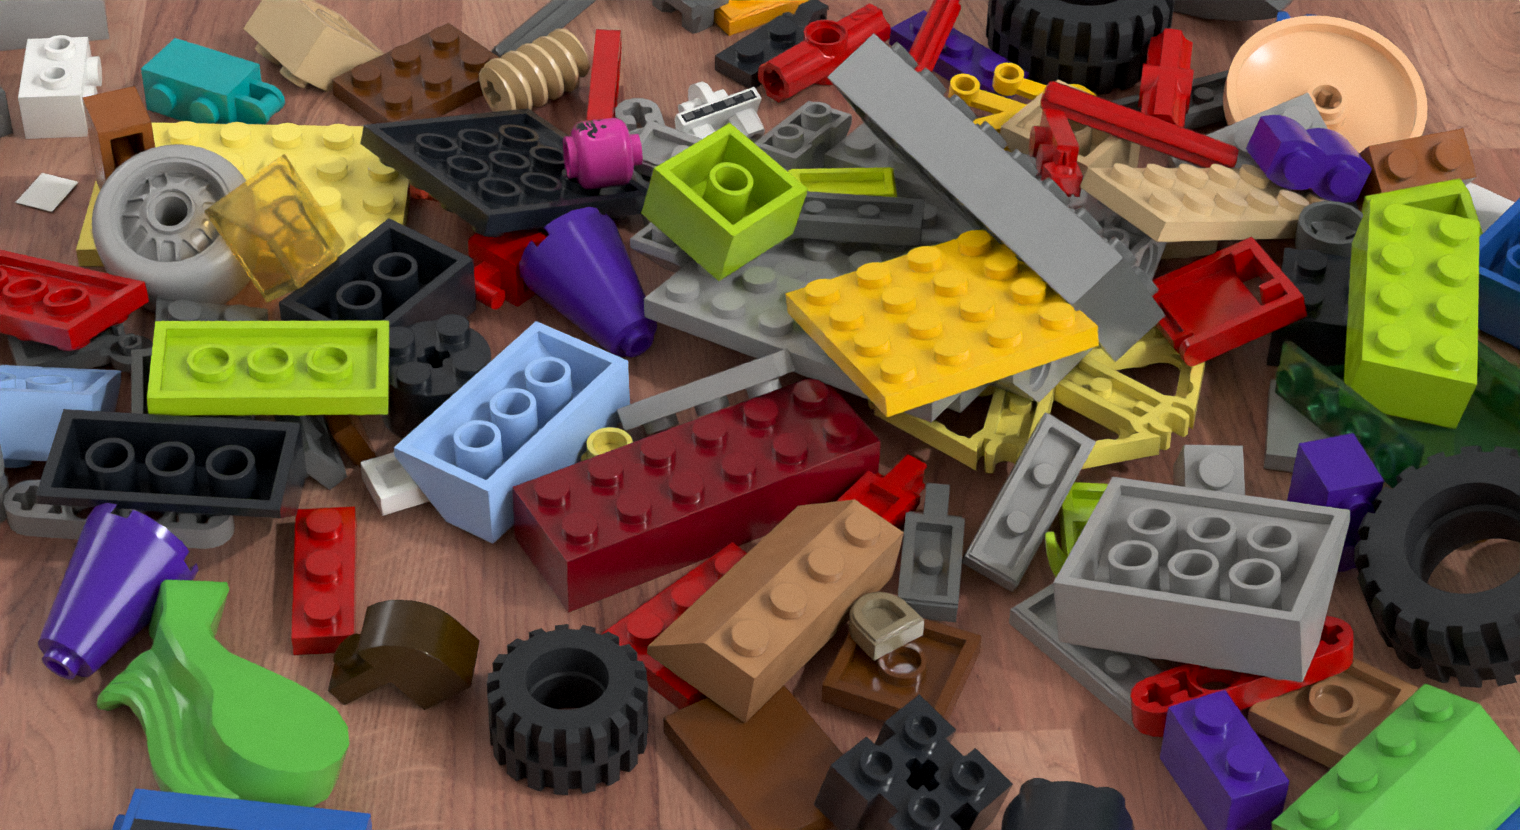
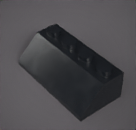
(175, 464)

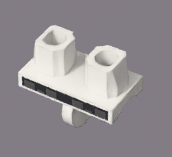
(711, 110)

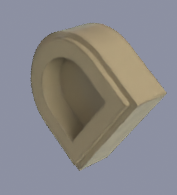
(883, 623)

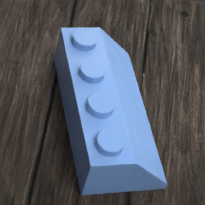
(34, 402)
(512, 425)

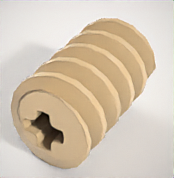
(534, 72)

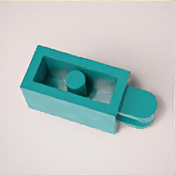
(208, 86)

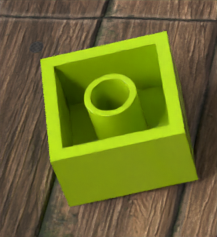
(724, 201)

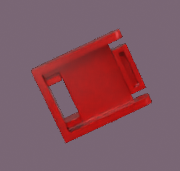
(1213, 309)

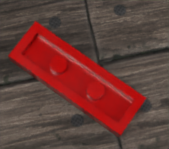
(324, 579)

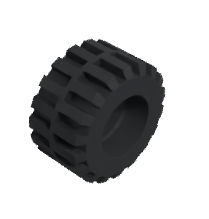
(570, 745)

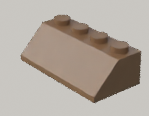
(779, 604)

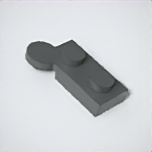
(105, 348)

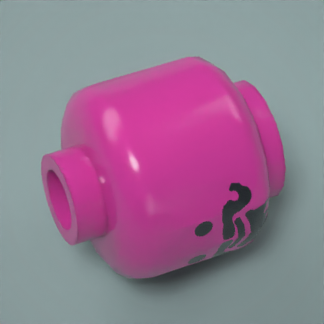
(601, 153)

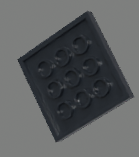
(494, 169)

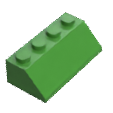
(1423, 768)

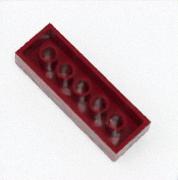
(690, 491)

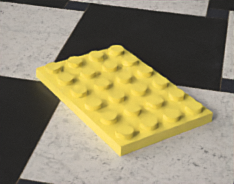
(336, 168)

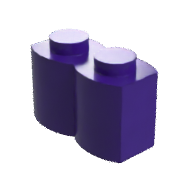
(1308, 158)

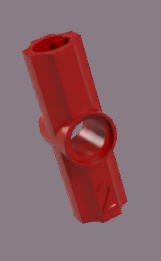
(822, 50)
(1167, 77)

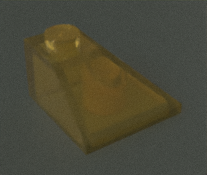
(276, 229)

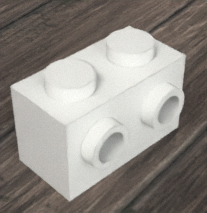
(52, 86)

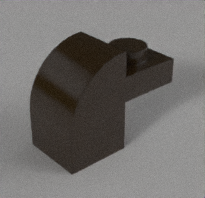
(408, 645)

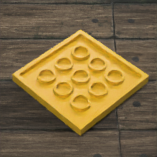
(939, 321)

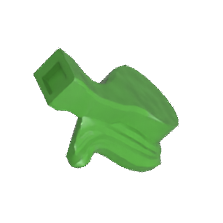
(220, 719)

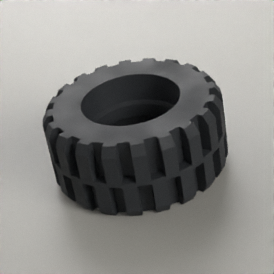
(1078, 40)
(1412, 531)

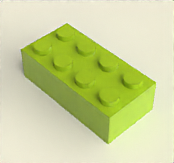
(1414, 312)

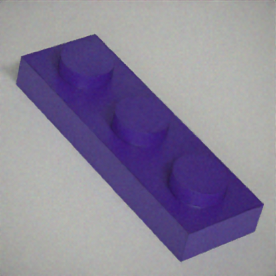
(958, 55)

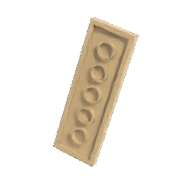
(1199, 201)

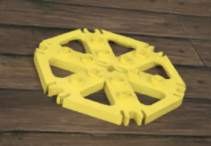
(1092, 389)

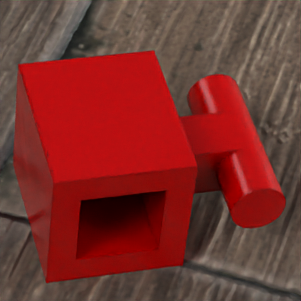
(498, 267)

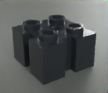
(912, 779)

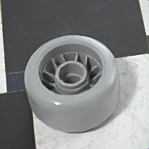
(155, 226)

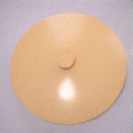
(1351, 73)

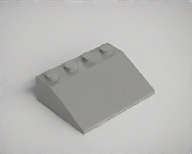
(1202, 578)

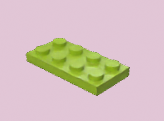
(269, 368)

